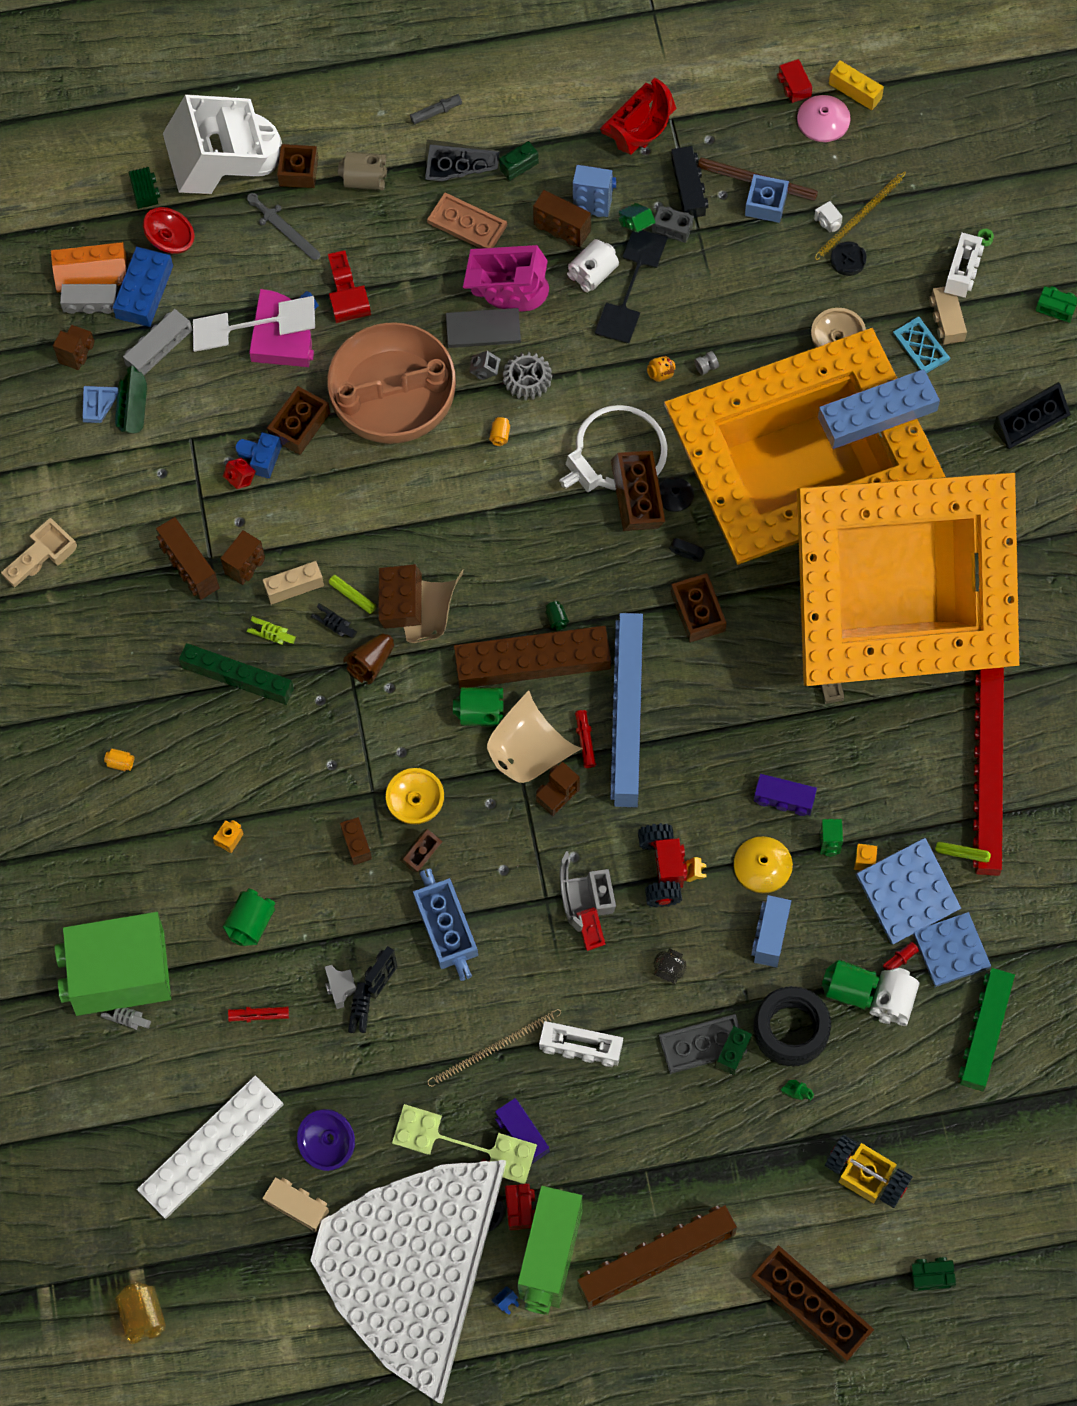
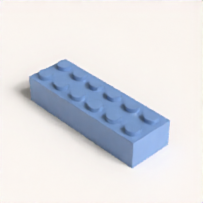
(878, 409)

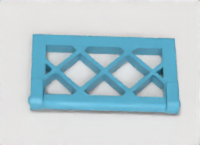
(916, 358)

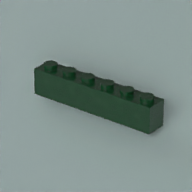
(236, 674)

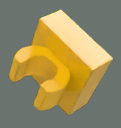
(694, 869)

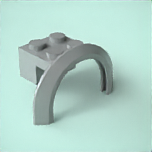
(585, 893)

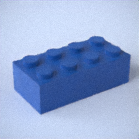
(143, 286)

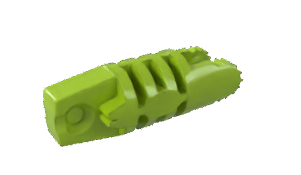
(271, 632)

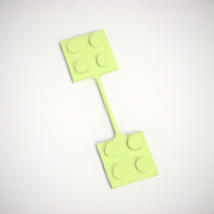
(419, 1130)

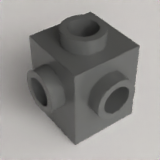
(484, 365)

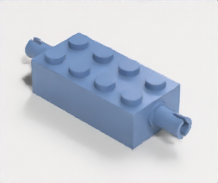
(445, 924)

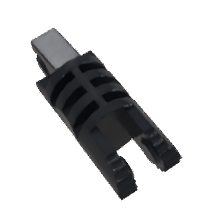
(334, 622)
(360, 1008)

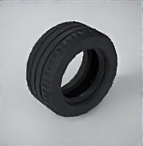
(794, 998)

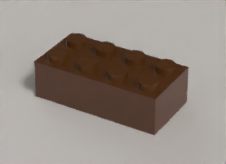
(637, 490)
(187, 559)

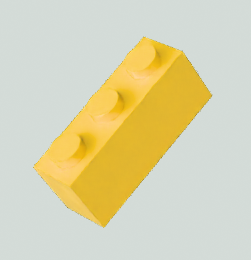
(856, 85)

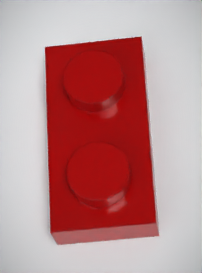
(591, 930)

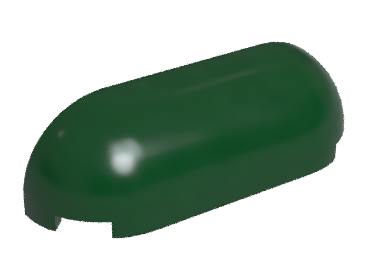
(131, 402)

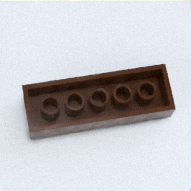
(811, 1304)

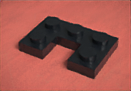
(381, 972)

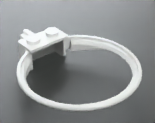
(583, 472)

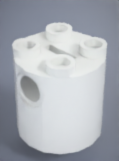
(593, 265)
(894, 996)

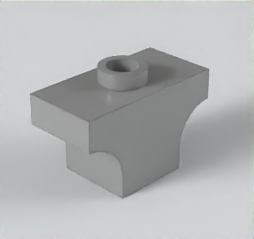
(340, 985)

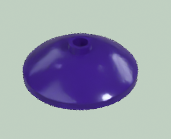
(315, 1139)

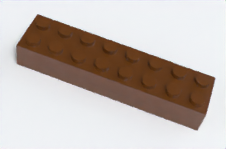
(532, 657)
(656, 1256)

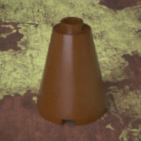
(368, 659)

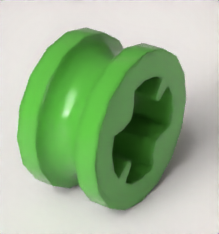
(989, 234)

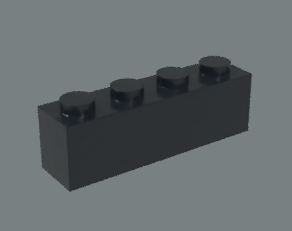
(688, 181)

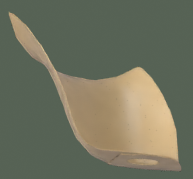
(435, 610)
(528, 741)

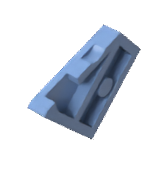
(97, 402)

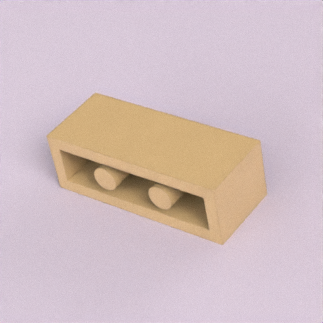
(948, 316)
(293, 582)
(296, 1203)

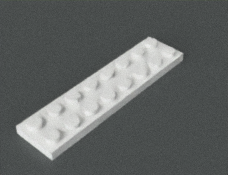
(210, 1147)

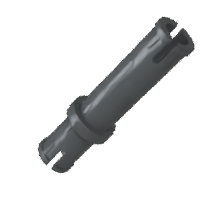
(433, 110)

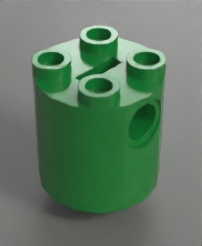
(479, 706)
(248, 918)
(849, 984)

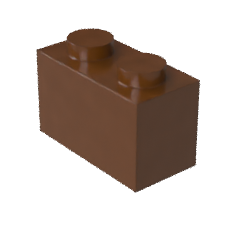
(356, 841)
(420, 850)

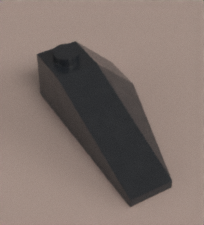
(453, 160)

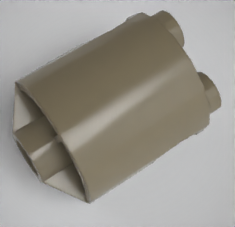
(363, 170)

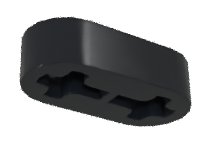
(687, 550)

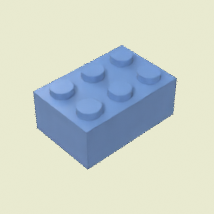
(593, 190)
(771, 931)

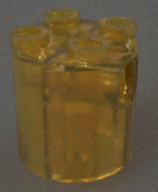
(140, 1312)

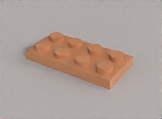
(466, 222)

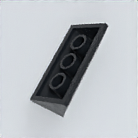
(1032, 416)

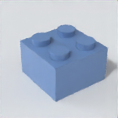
(766, 198)

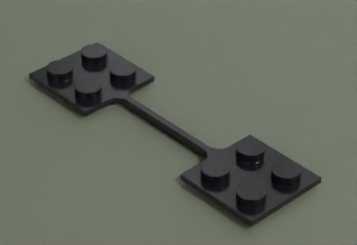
(619, 321)

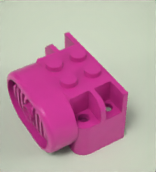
(508, 276)

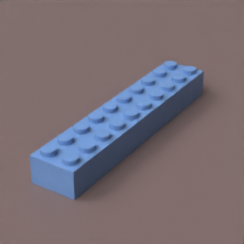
(626, 710)

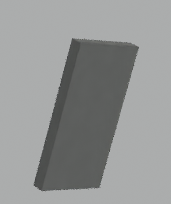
(483, 328)
(696, 1044)

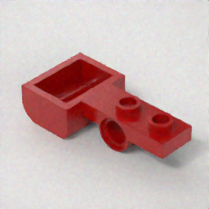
(348, 301)

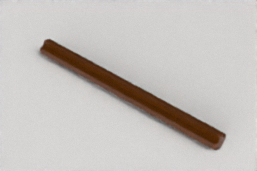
(748, 176)

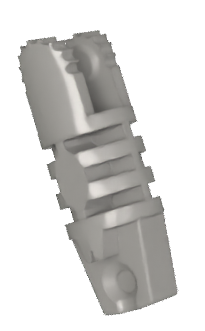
(127, 1017)

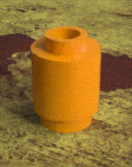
(499, 431)
(119, 760)

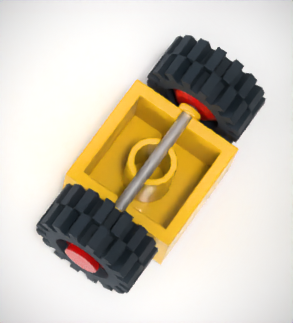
(867, 1172)

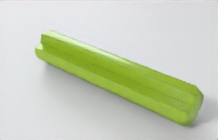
(352, 594)
(963, 852)

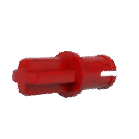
(901, 957)

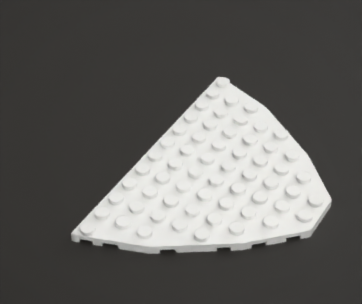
(408, 1265)

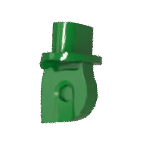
(797, 1090)

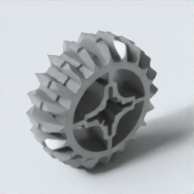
(527, 382)

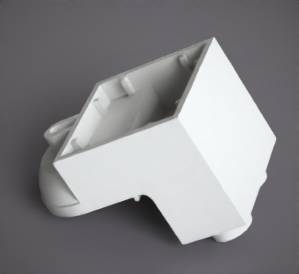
(247, 139)

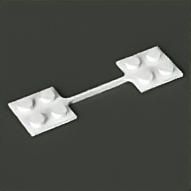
(214, 330)

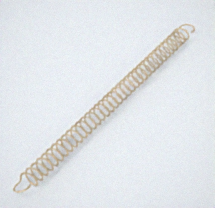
(496, 1047)

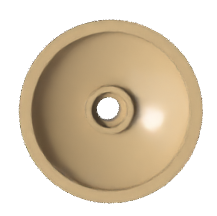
(835, 323)

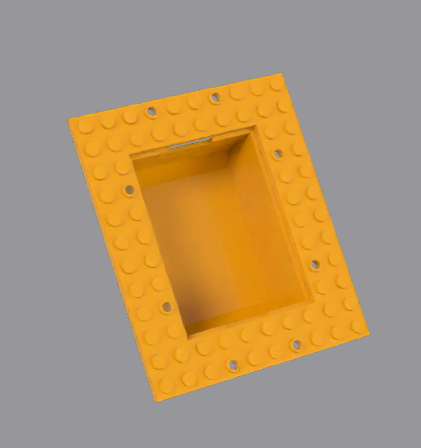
(775, 443)
(908, 578)

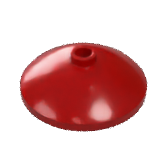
(168, 230)

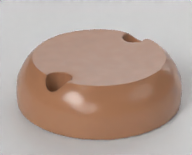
(391, 383)

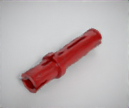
(585, 738)
(258, 1014)

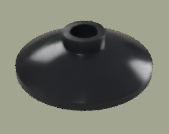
(678, 501)

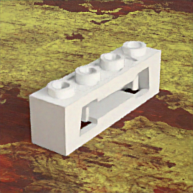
(967, 247)
(609, 1044)

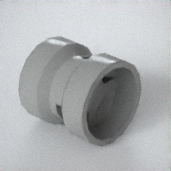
(706, 363)

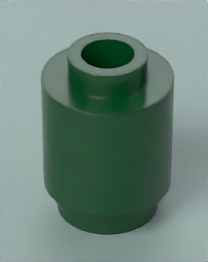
(556, 615)

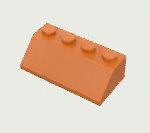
(89, 265)

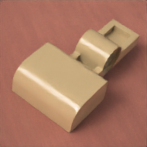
(49, 542)

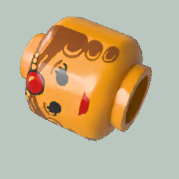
(661, 368)

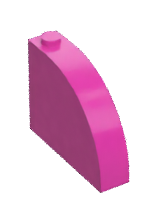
(269, 345)

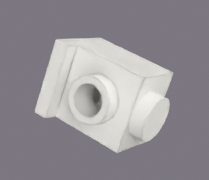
(828, 217)

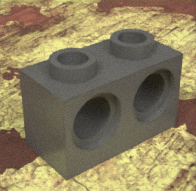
(671, 227)

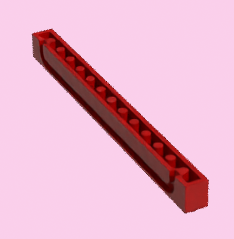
(989, 769)

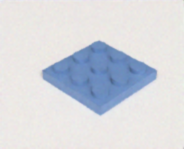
(951, 949)

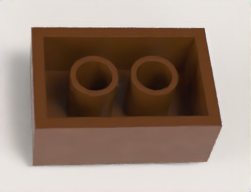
(562, 218)
(299, 420)
(400, 596)
(698, 607)

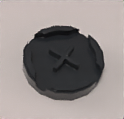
(848, 258)

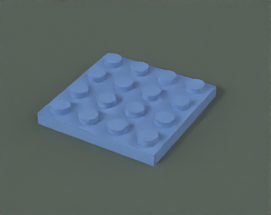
(908, 891)

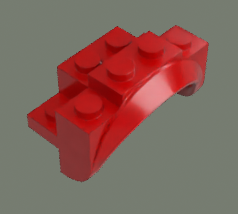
(635, 121)

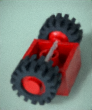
(669, 863)

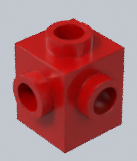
(239, 473)

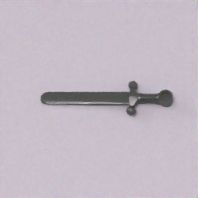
(285, 228)

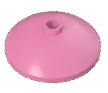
(821, 125)

